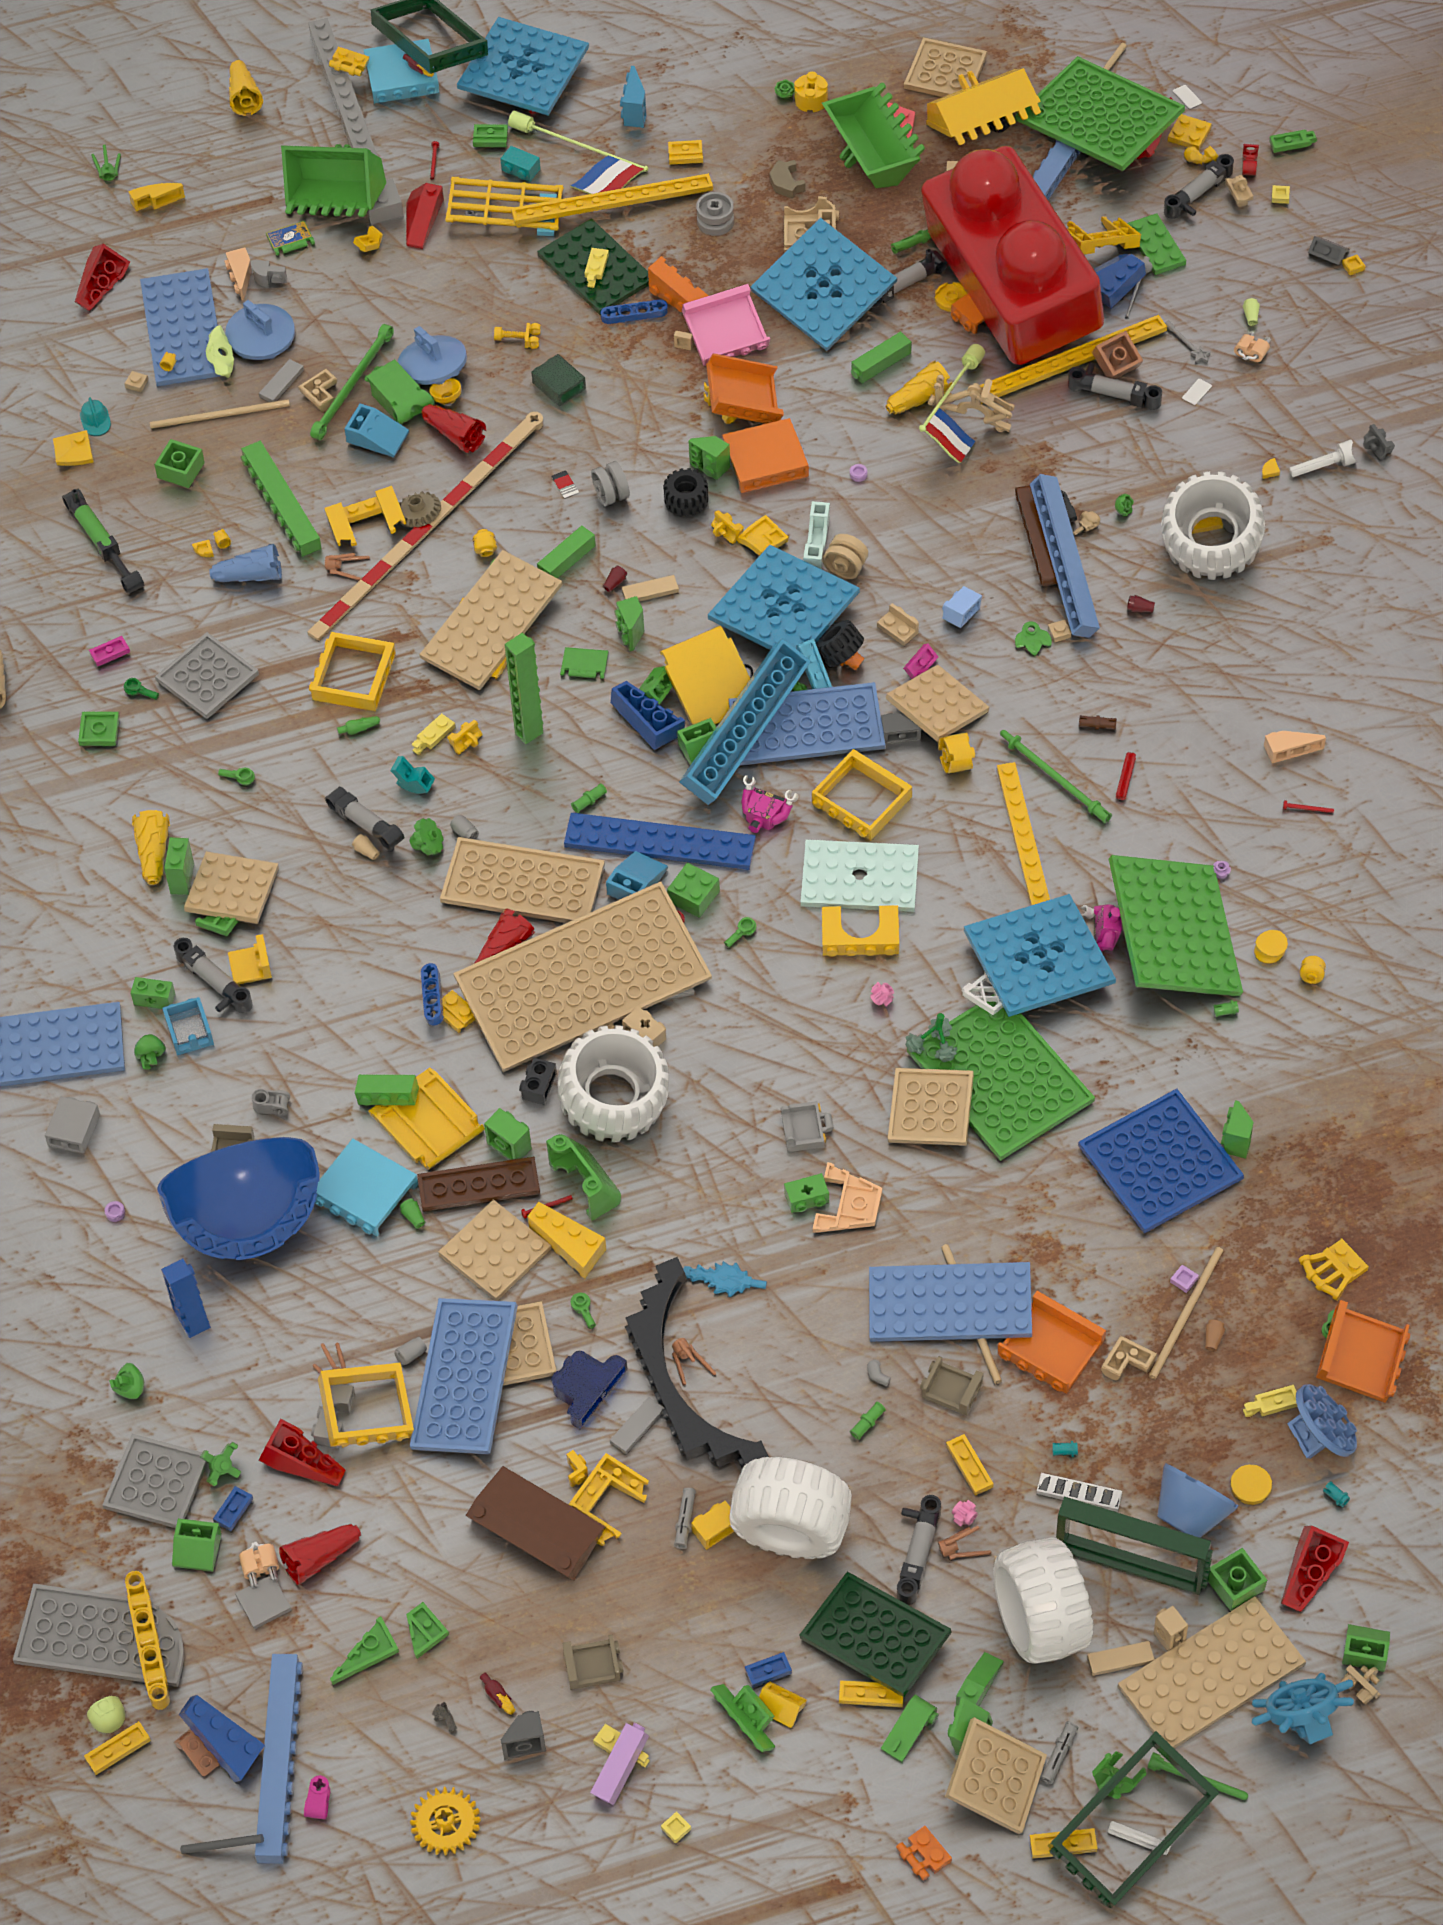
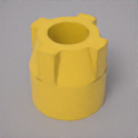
(168, 361)
(222, 539)

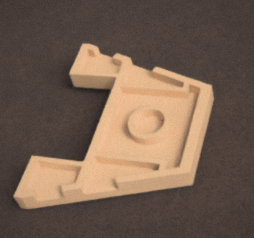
(857, 1204)

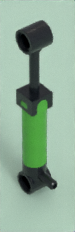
(106, 544)

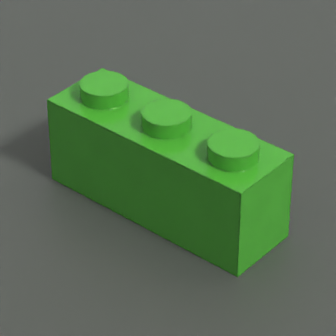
(386, 1090)

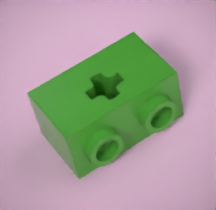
(657, 684)
(152, 993)
(806, 1193)

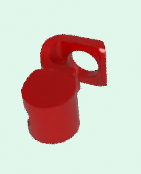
(1249, 164)

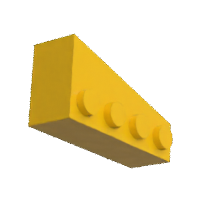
(568, 1238)

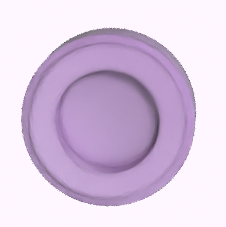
(858, 472)
(114, 1211)

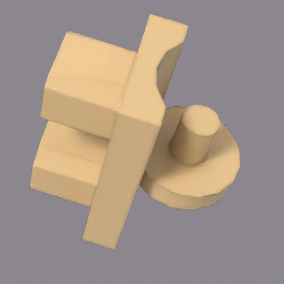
(1239, 190)
(1368, 1690)

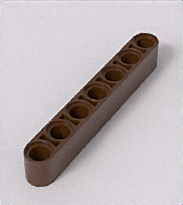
(1035, 535)

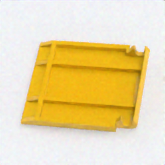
(706, 674)
(434, 1125)

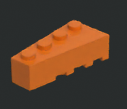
(670, 286)

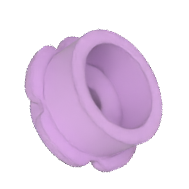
(1221, 873)

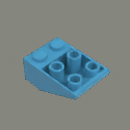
(634, 101)
(375, 431)
(634, 875)

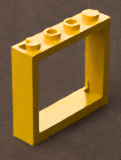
(347, 698)
(876, 773)
(364, 1374)

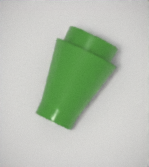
(412, 1212)

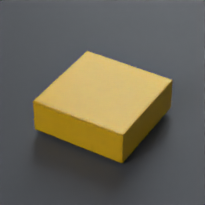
(1353, 264)

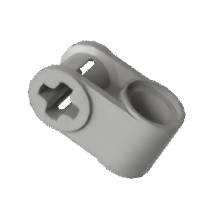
(271, 1103)

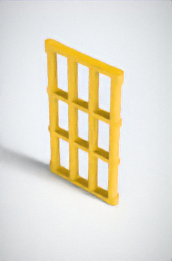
(498, 196)

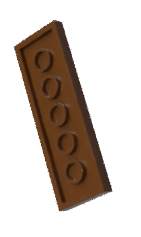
(478, 1184)

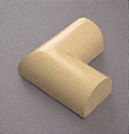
(316, 389)
(1126, 1353)

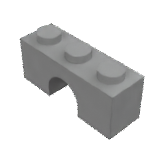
(343, 1399)

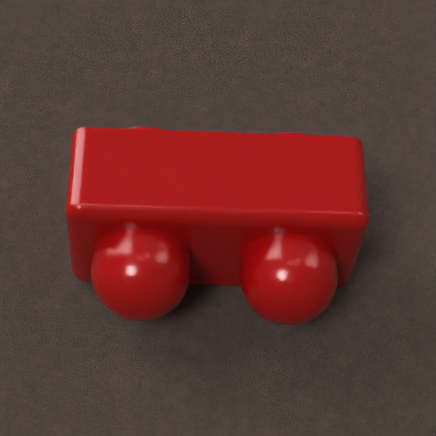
(1012, 254)

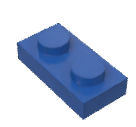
(233, 1508)
(768, 1670)

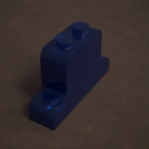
(586, 1383)

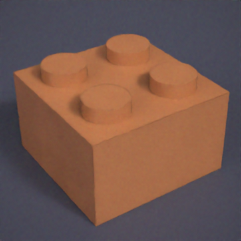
(1117, 356)

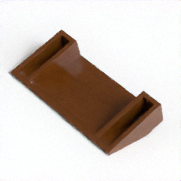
(536, 1522)

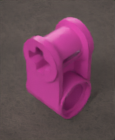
(317, 1801)

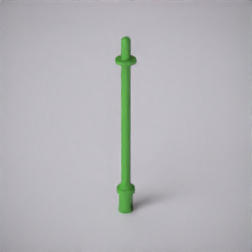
(1094, 807)

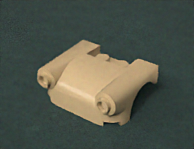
(798, 222)

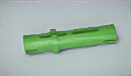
(920, 237)

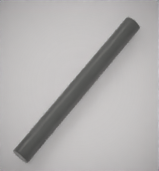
(219, 1844)

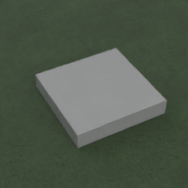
(263, 1602)

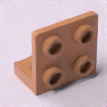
(197, 1752)

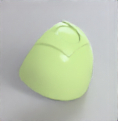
(107, 1714)

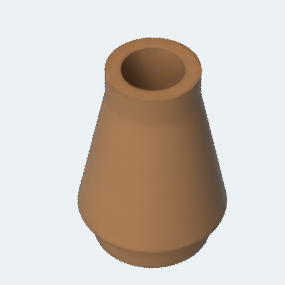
(1214, 1334)

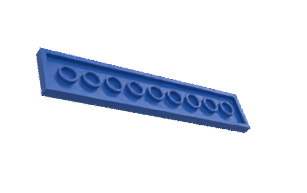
(660, 841)

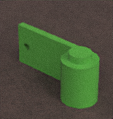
(909, 1726)

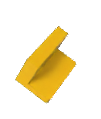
(782, 1703)

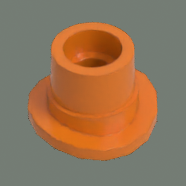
(854, 662)

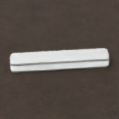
(1135, 1836)

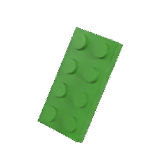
(1158, 244)

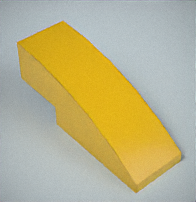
(156, 195)

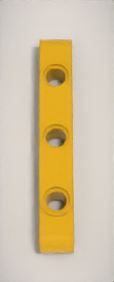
(147, 1640)

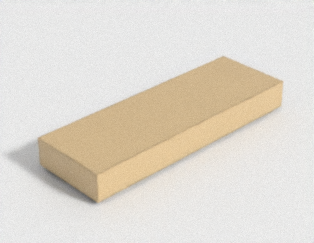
(651, 588)
(1120, 1658)

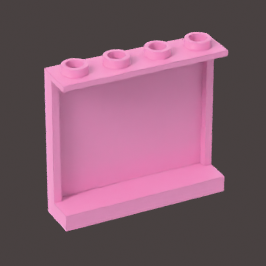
(725, 324)

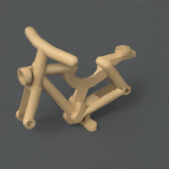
(977, 394)

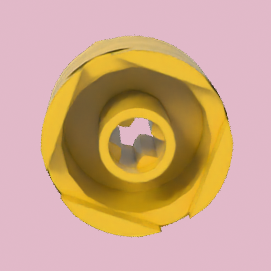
(810, 92)
(956, 753)

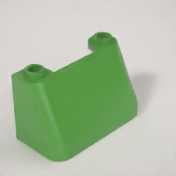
(597, 1185)

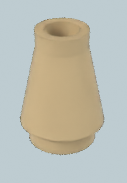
(364, 846)

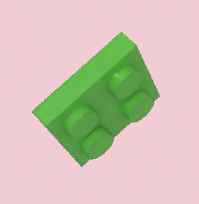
(98, 729)

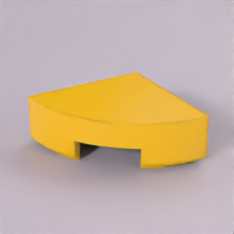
(1270, 469)
(203, 548)

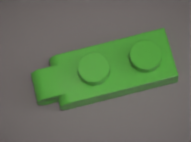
(1292, 140)

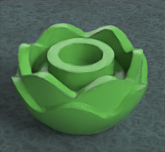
(784, 89)
(1124, 504)

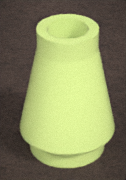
(1251, 311)

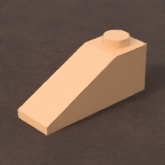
(1289, 744)

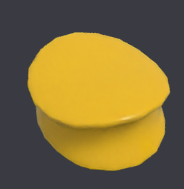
(1270, 946)

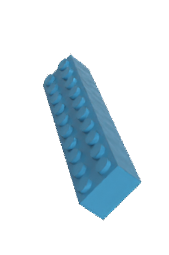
(744, 721)

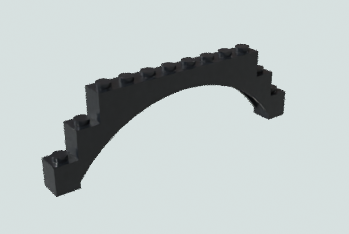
(648, 1331)

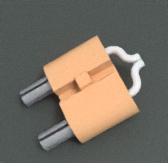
(1252, 349)
(258, 1562)

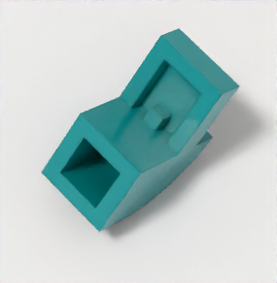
(412, 779)

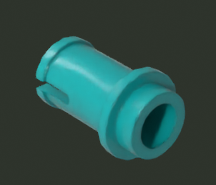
(1065, 1448)
(1340, 1497)

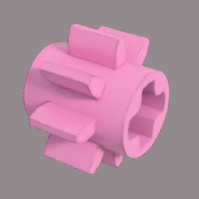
(882, 994)
(964, 1513)

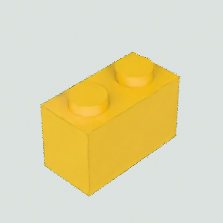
(713, 1525)

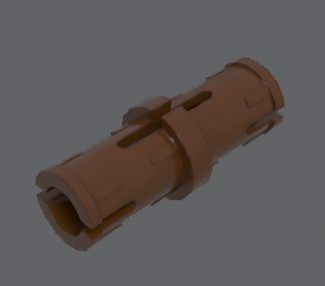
(1097, 722)

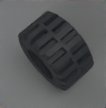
(686, 502)
(839, 643)

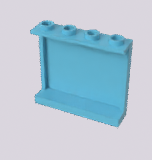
(392, 76)
(363, 1186)

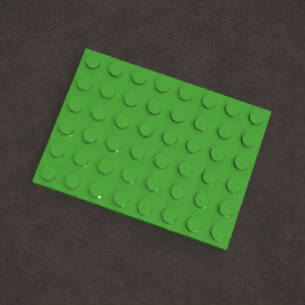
(1101, 113)
(1175, 926)
(1017, 1079)

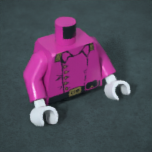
(765, 808)
(1106, 924)

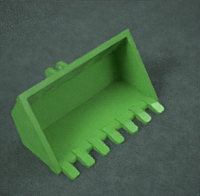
(874, 135)
(331, 179)

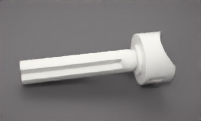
(1343, 454)

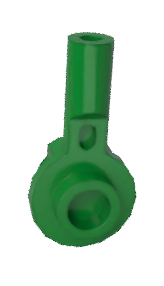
(134, 686)

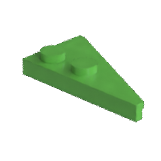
(373, 1648)

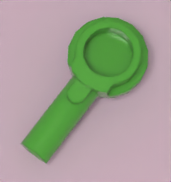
(243, 775)
(746, 927)
(580, 1302)

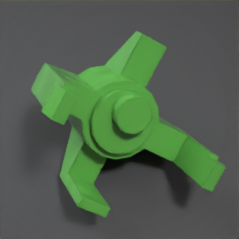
(220, 1463)
(1105, 1771)

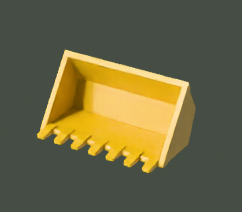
(983, 104)

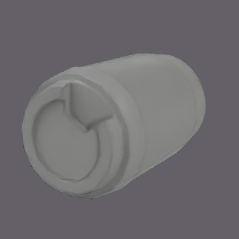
(464, 827)
(410, 1351)

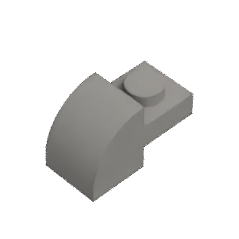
(267, 274)

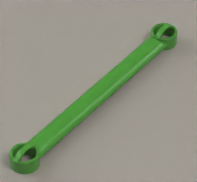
(320, 427)

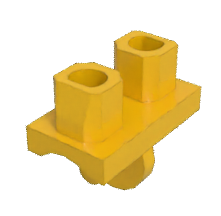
(724, 526)
(467, 736)

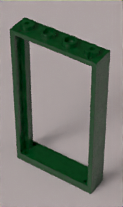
(442, 60)
(1140, 1531)
(1089, 1881)

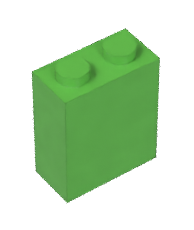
(179, 866)

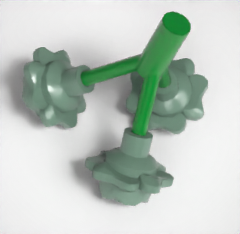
(940, 1029)

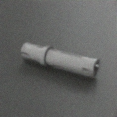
(683, 1525)
(1049, 1774)

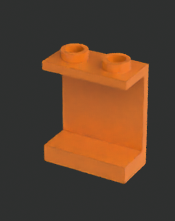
(966, 313)

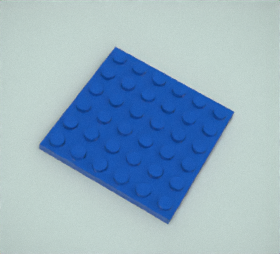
(1160, 1160)

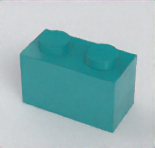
(520, 163)

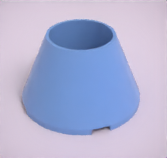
(1190, 1503)

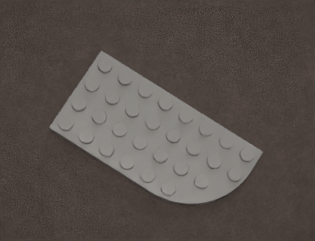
(91, 1635)

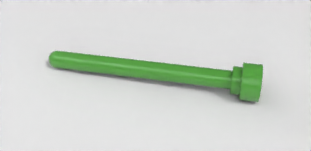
(1157, 1763)

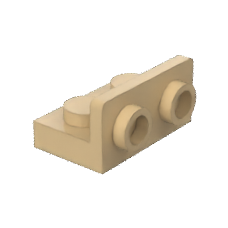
(899, 625)

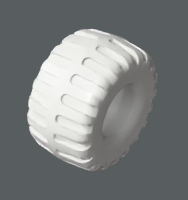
(1206, 498)
(618, 1054)
(790, 1507)
(1043, 1600)

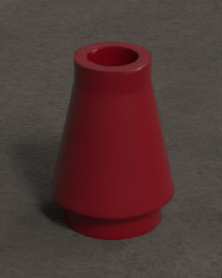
(615, 578)
(1139, 604)

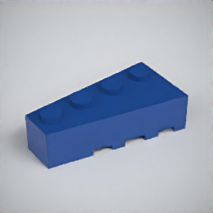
(648, 718)
(185, 1297)
(222, 1737)

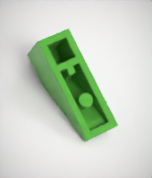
(979, 1679)

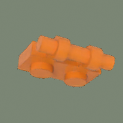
(928, 1848)

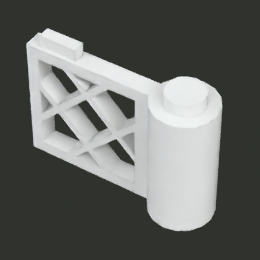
(981, 1000)

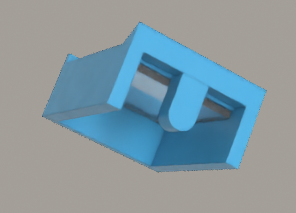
(188, 1026)

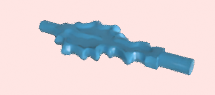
(724, 1278)

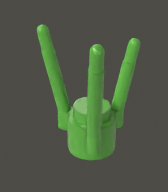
(107, 171)

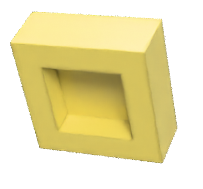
(1280, 194)
(676, 1827)

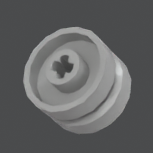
(715, 213)
(610, 483)

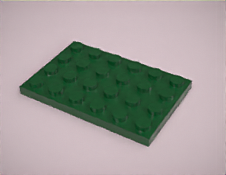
(569, 259)
(875, 1634)

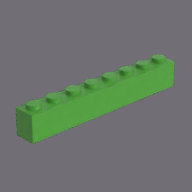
(281, 499)
(524, 687)

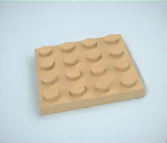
(938, 67)
(937, 702)
(231, 887)
(930, 1106)
(494, 1250)
(530, 1346)
(996, 1775)

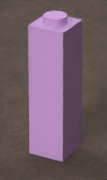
(620, 1763)

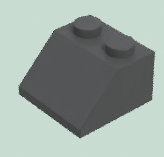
(524, 1736)

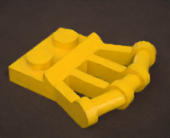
(1342, 1260)

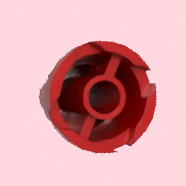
(459, 428)
(506, 933)
(310, 1554)

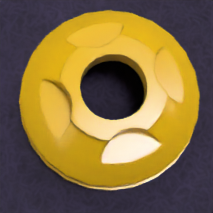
(449, 388)

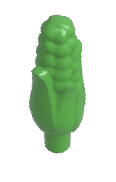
(358, 725)

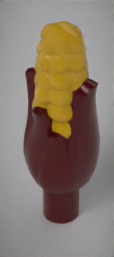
(415, 66)
(497, 1694)

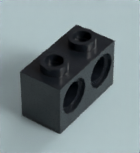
(542, 1082)

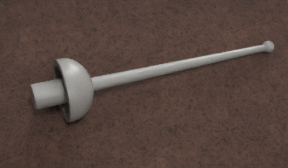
(1148, 267)

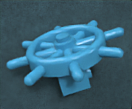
(1304, 1706)

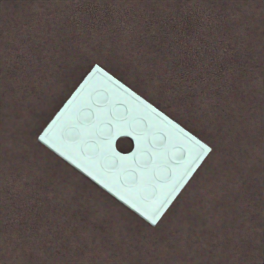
(888, 881)

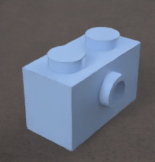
(961, 606)

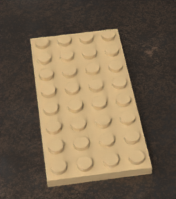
(489, 616)
(522, 880)
(1212, 1673)

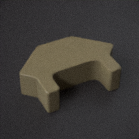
(782, 180)

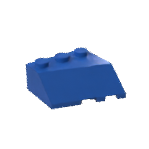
(1119, 277)

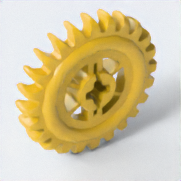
(441, 1806)

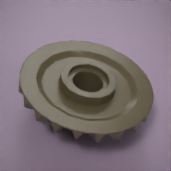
(420, 509)

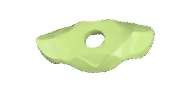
(218, 340)

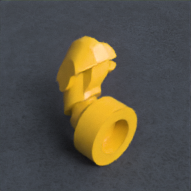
(1193, 155)

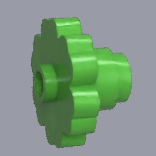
(427, 837)

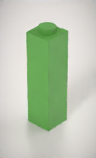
(881, 357)
(568, 552)

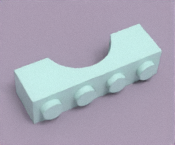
(817, 533)

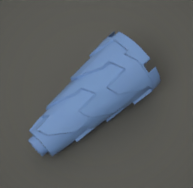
(257, 565)

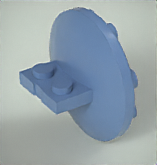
(260, 331)
(433, 358)
(1321, 1424)

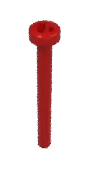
(434, 145)
(1305, 807)
(524, 1213)

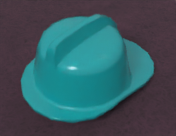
(95, 417)

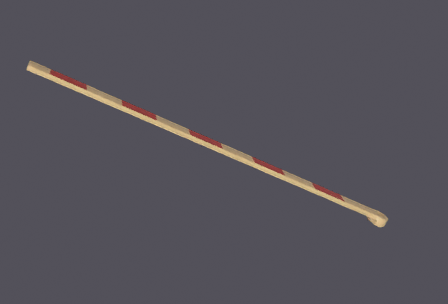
(417, 534)

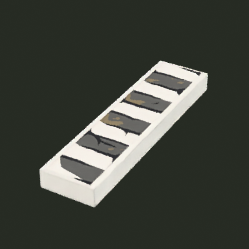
(1092, 1494)

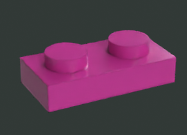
(109, 651)
(921, 661)

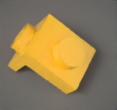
(369, 241)
(579, 1467)

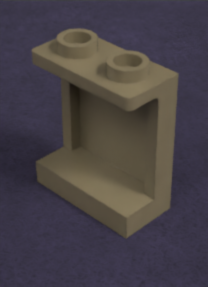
(230, 1135)
(951, 1386)
(592, 1663)

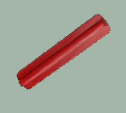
(1125, 776)

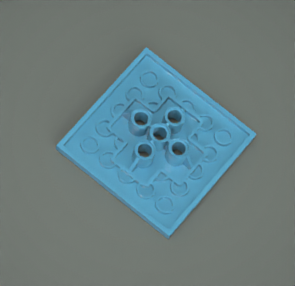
(524, 66)
(823, 284)
(783, 600)
(1039, 955)

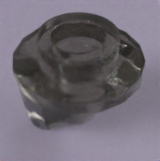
(441, 1712)

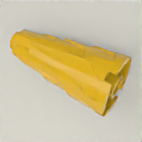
(243, 92)
(917, 389)
(150, 838)

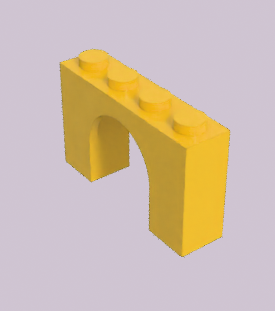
(838, 942)

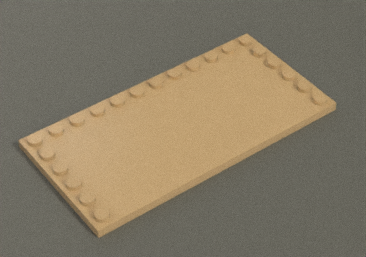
(582, 976)

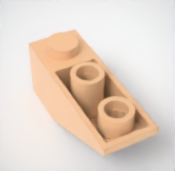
(240, 267)

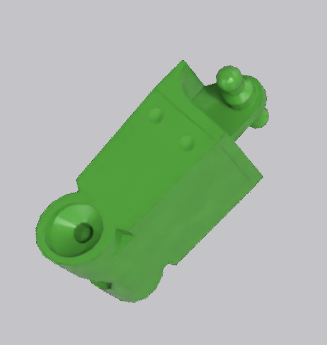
(397, 392)

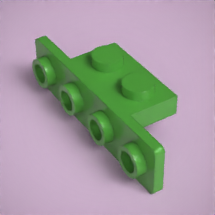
(748, 1712)

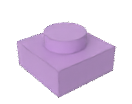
(1184, 1278)

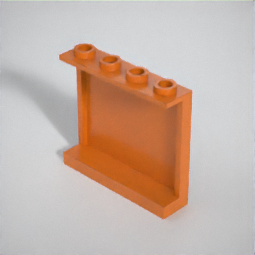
(743, 389)
(766, 455)
(1059, 1344)
(1362, 1353)

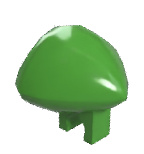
(148, 1049)
(128, 1382)

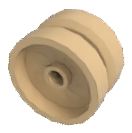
(845, 556)

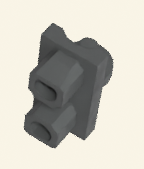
(1376, 441)

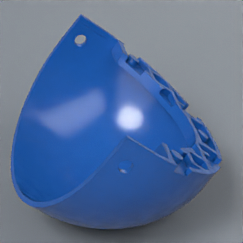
(242, 1197)

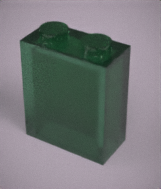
(558, 380)

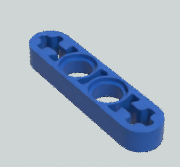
(634, 309)
(434, 993)

